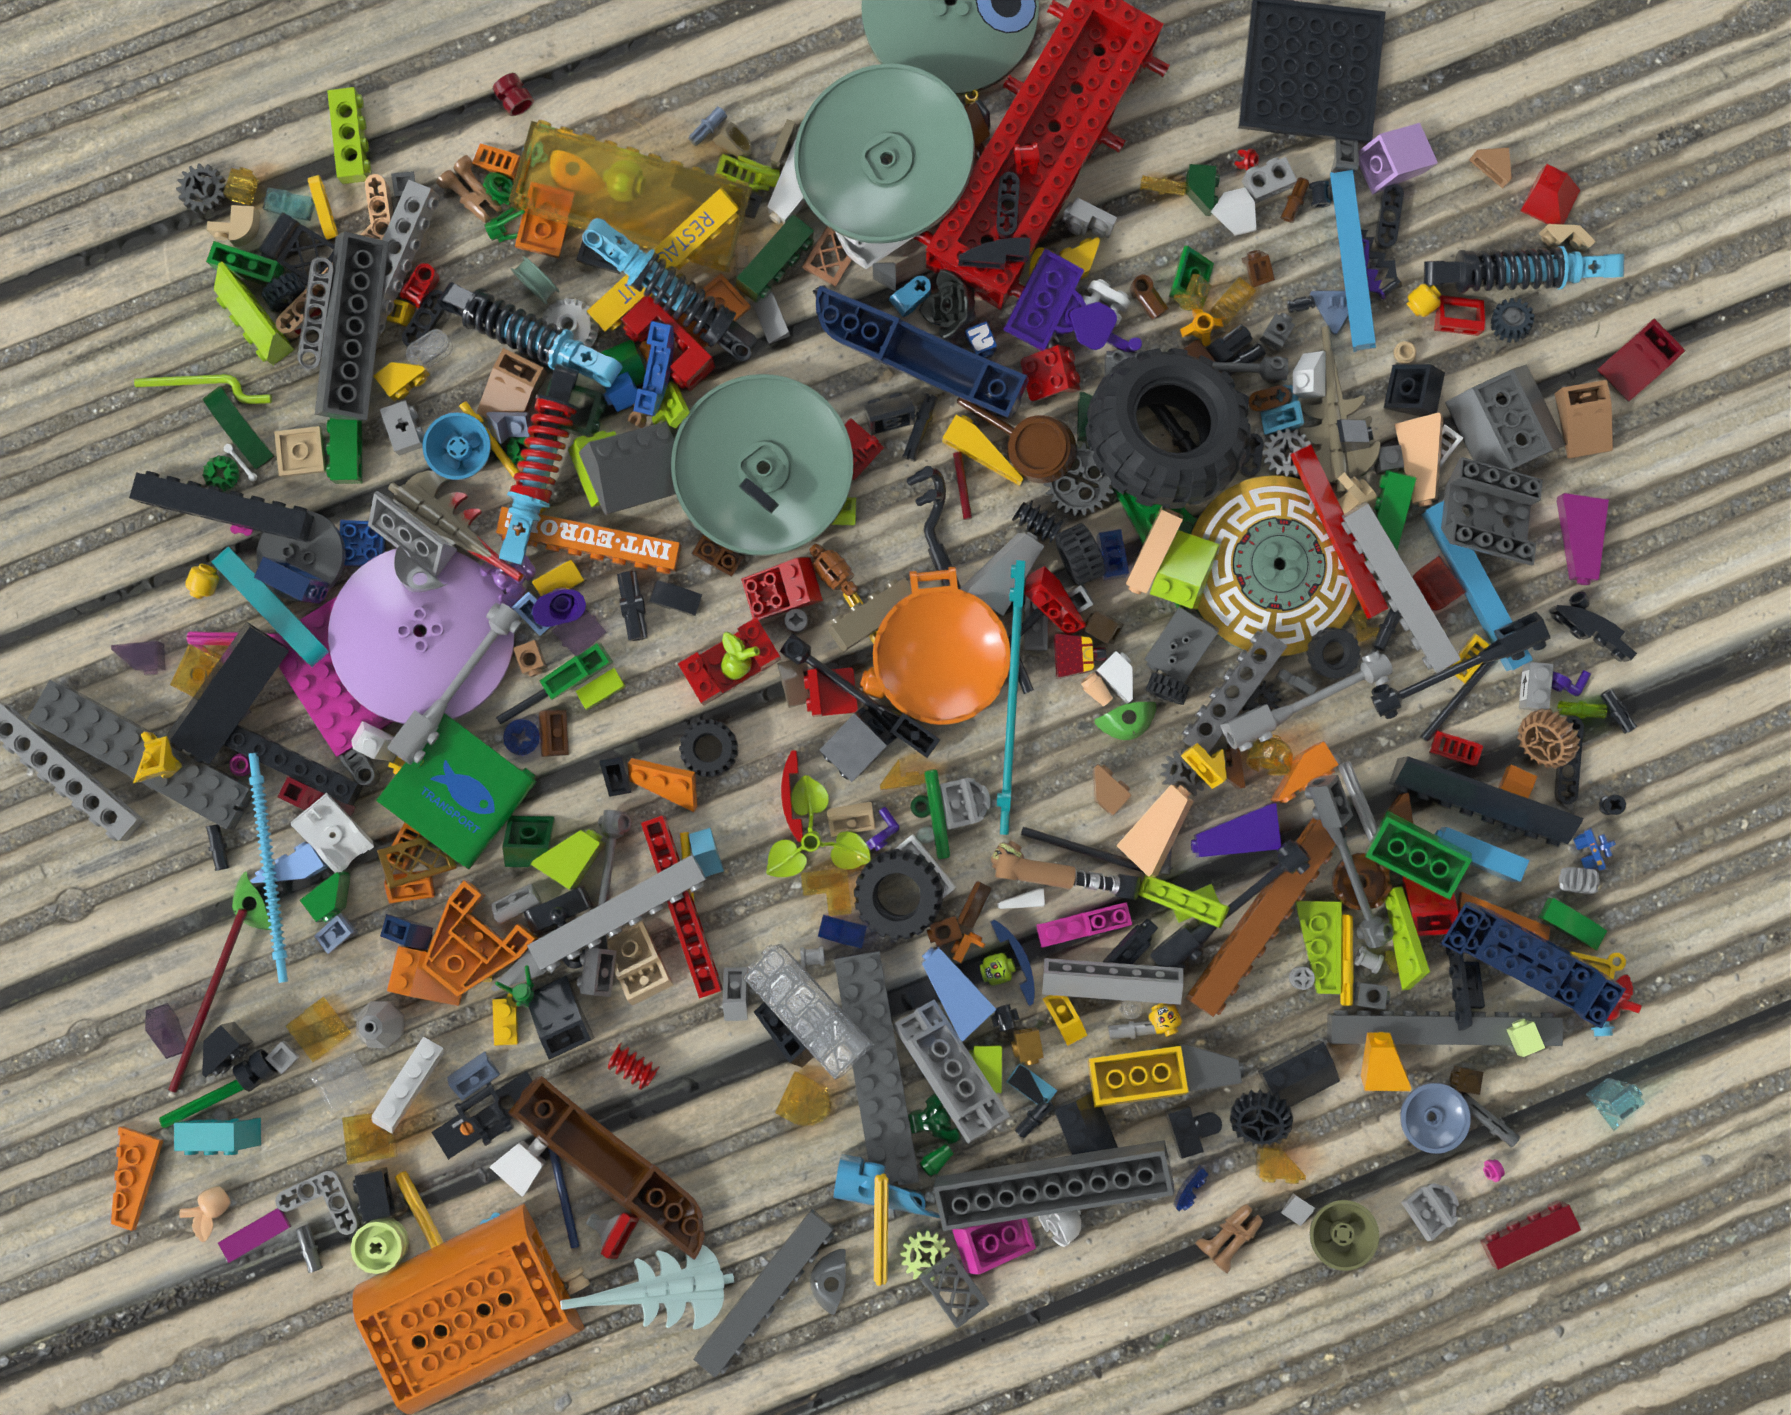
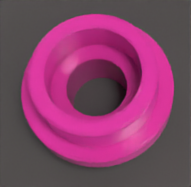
(234, 765)
(1493, 1170)

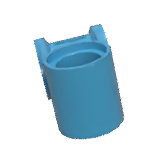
(908, 298)

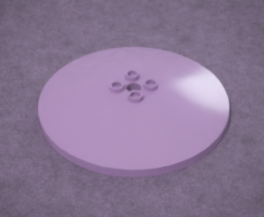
(393, 668)

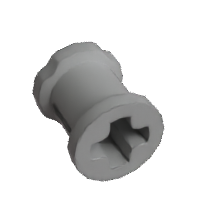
(812, 956)
(1368, 959)

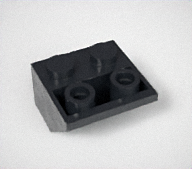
(222, 1047)

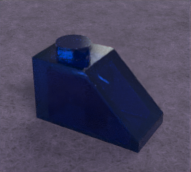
(842, 931)

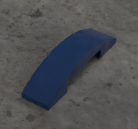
(1027, 986)

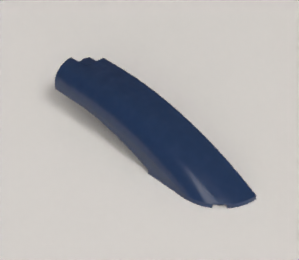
(920, 353)

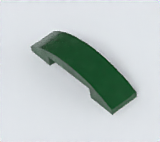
(237, 428)

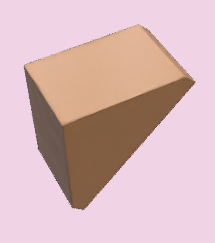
(1494, 164)

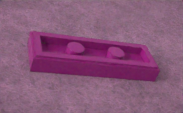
(254, 1234)

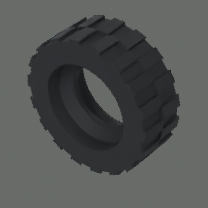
(1348, 661)

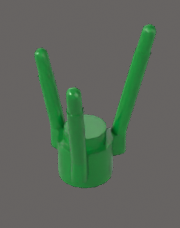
(497, 227)
(522, 992)

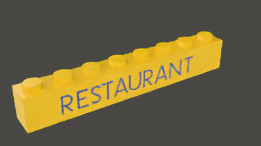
(675, 250)

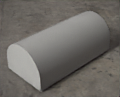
(515, 903)

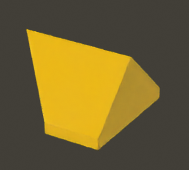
(156, 760)

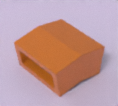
(1517, 781)

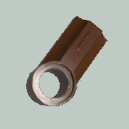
(1149, 299)

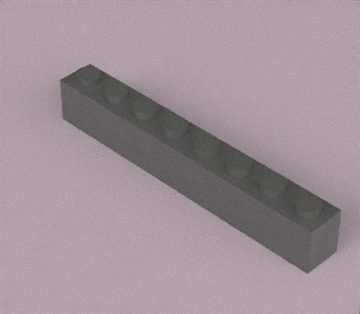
(763, 1293)

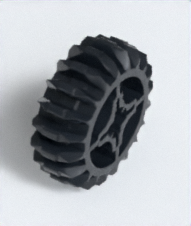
(1248, 1123)

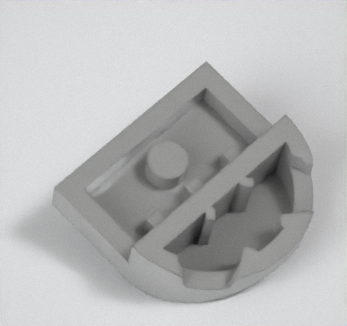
(964, 802)
(1432, 1209)

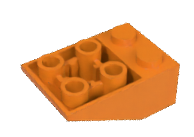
(1307, 765)

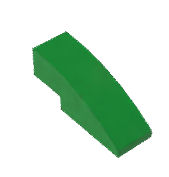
(576, 671)
(1572, 923)

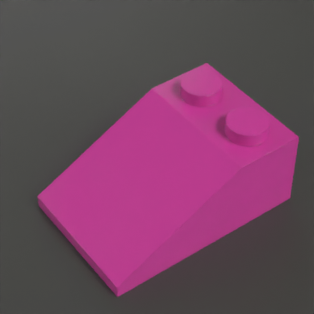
(993, 1244)

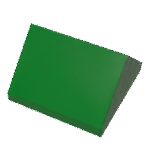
(1189, 263)
(630, 360)

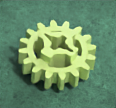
(933, 1248)

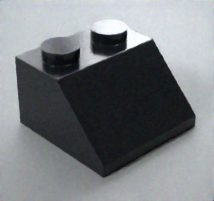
(1414, 389)

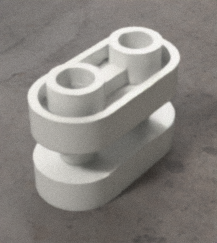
(1116, 299)

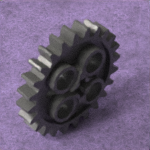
(1072, 498)

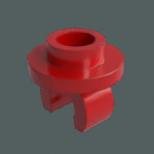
(1251, 159)

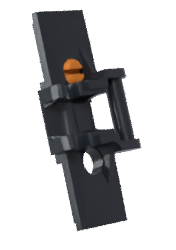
(487, 1124)

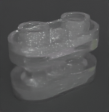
(429, 349)

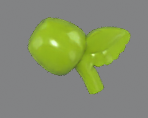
(737, 659)

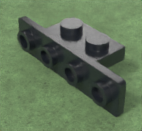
(1467, 988)

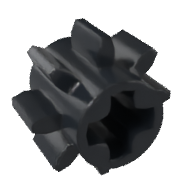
(1005, 1017)

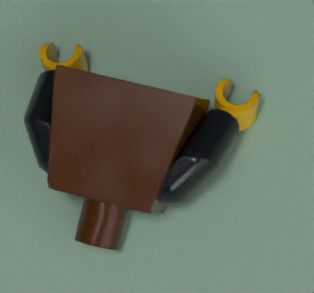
(980, 121)

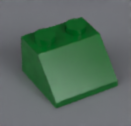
(328, 898)

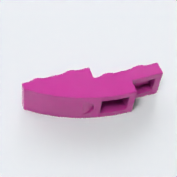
(1084, 924)

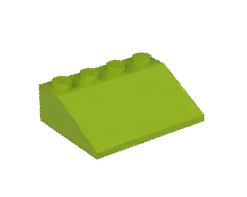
(250, 315)

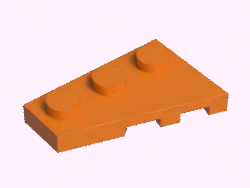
(666, 781)

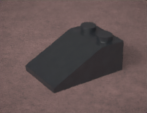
(889, 413)

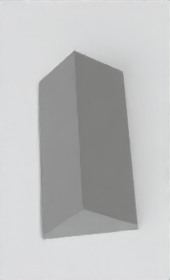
(411, 534)

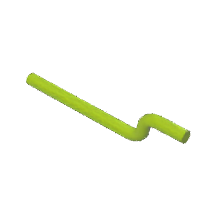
(205, 379)

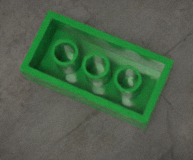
(1418, 855)

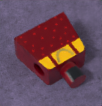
(1075, 655)

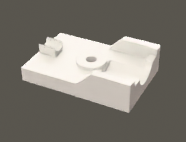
(328, 817)

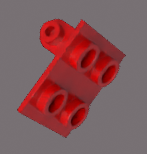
(863, 445)

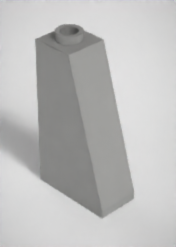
(994, 579)

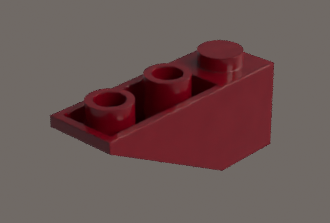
(304, 795)

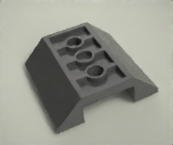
(1492, 428)
(1490, 496)

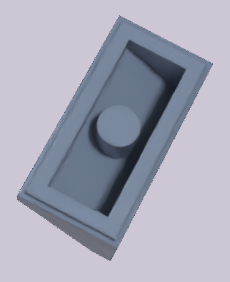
(473, 1076)

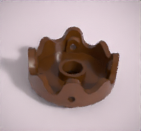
(1377, 882)

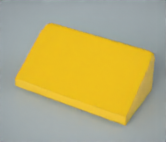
(563, 576)

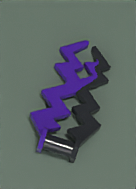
(1381, 263)

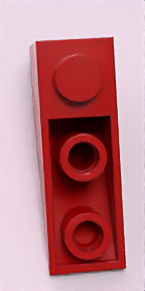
(1052, 599)

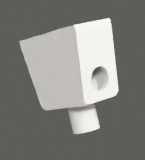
(521, 1165)

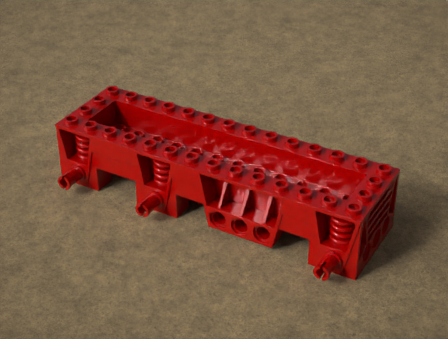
(1043, 99)

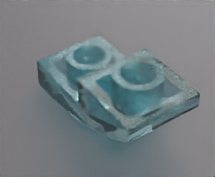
(291, 204)

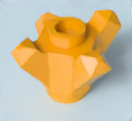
(1202, 326)

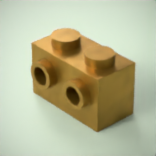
(1027, 1046)

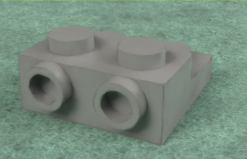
(1084, 216)

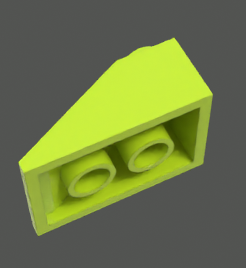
(1185, 570)

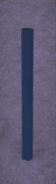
(564, 1199)

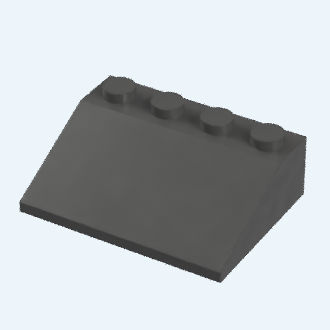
(630, 467)

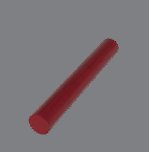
(962, 485)

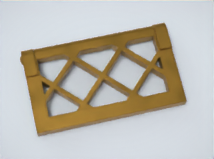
(391, 883)

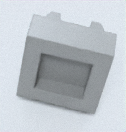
(282, 1057)

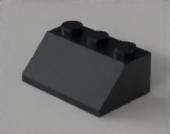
(1301, 1073)
(1083, 1125)

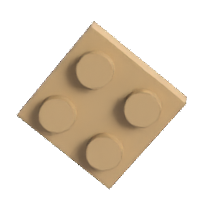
(300, 451)

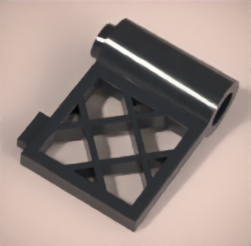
(282, 239)

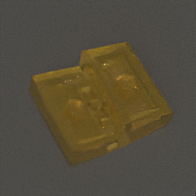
(318, 1029)

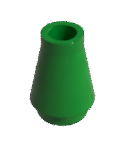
(935, 1161)

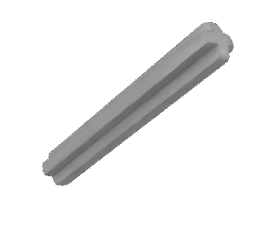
(1358, 799)

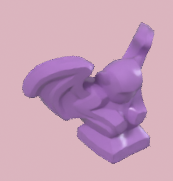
(514, 589)

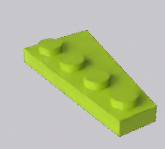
(1322, 939)
(1407, 946)

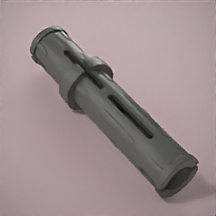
(1496, 1125)

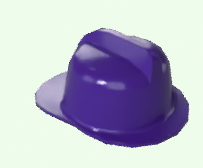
(558, 607)

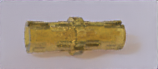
(1163, 185)

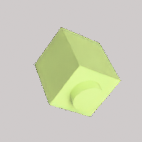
(1525, 1037)

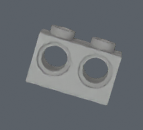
(1271, 184)

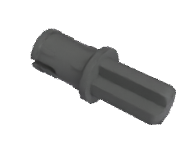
(309, 1248)

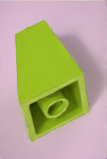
(571, 858)

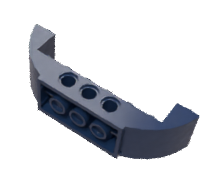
(1534, 962)

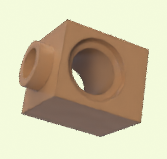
(521, 654)

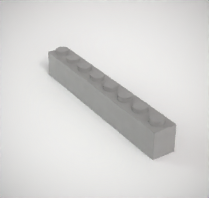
(1401, 587)
(617, 912)

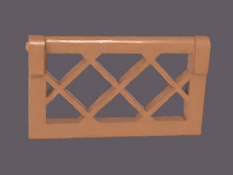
(843, 265)

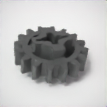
(191, 188)
(1179, 763)

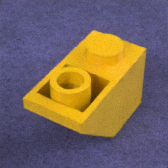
(1082, 255)
(400, 378)

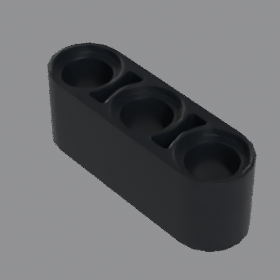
(572, 901)

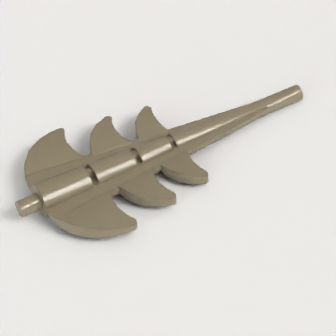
(1326, 434)

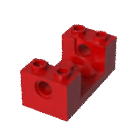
(692, 364)
(705, 670)

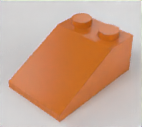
(413, 981)

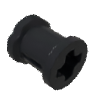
(1320, 194)
(1605, 805)

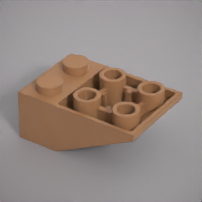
(511, 384)
(1585, 418)

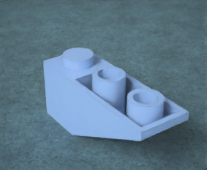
(299, 865)

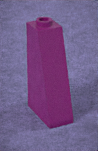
(1583, 535)

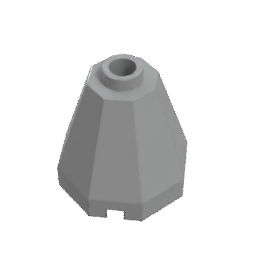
(379, 1024)

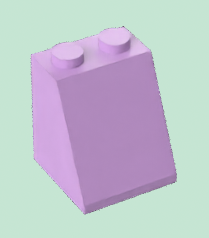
(1396, 157)

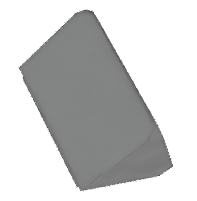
(1297, 1209)

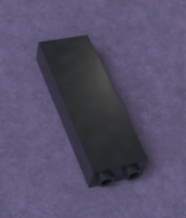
(227, 693)

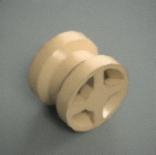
(575, 1280)

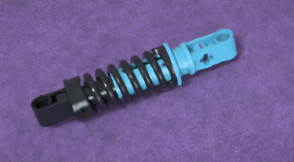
(1551, 267)
(650, 273)
(526, 333)

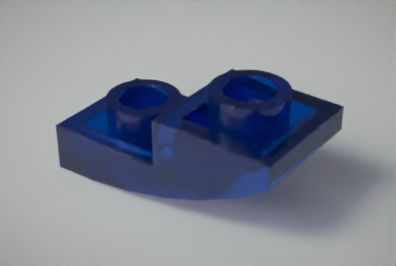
(1185, 1196)

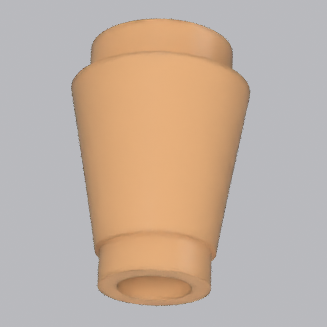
(1096, 688)

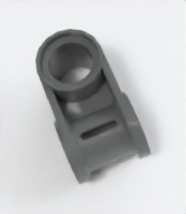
(359, 763)

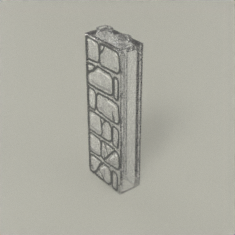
(807, 1010)

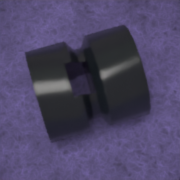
(253, 1071)

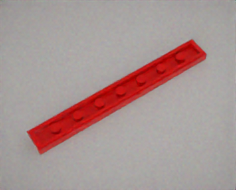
(1331, 518)

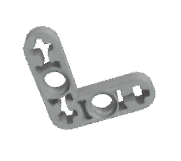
(322, 1189)

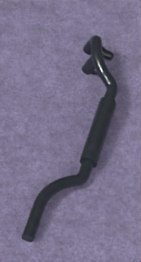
(936, 549)

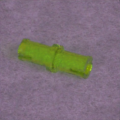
(1582, 709)

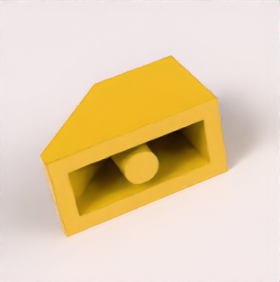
(1065, 1018)

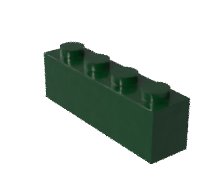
(775, 258)

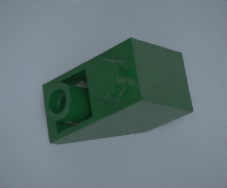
(1201, 186)

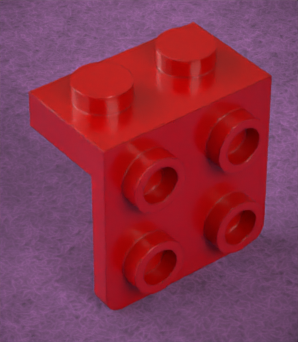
(1050, 372)
(826, 696)

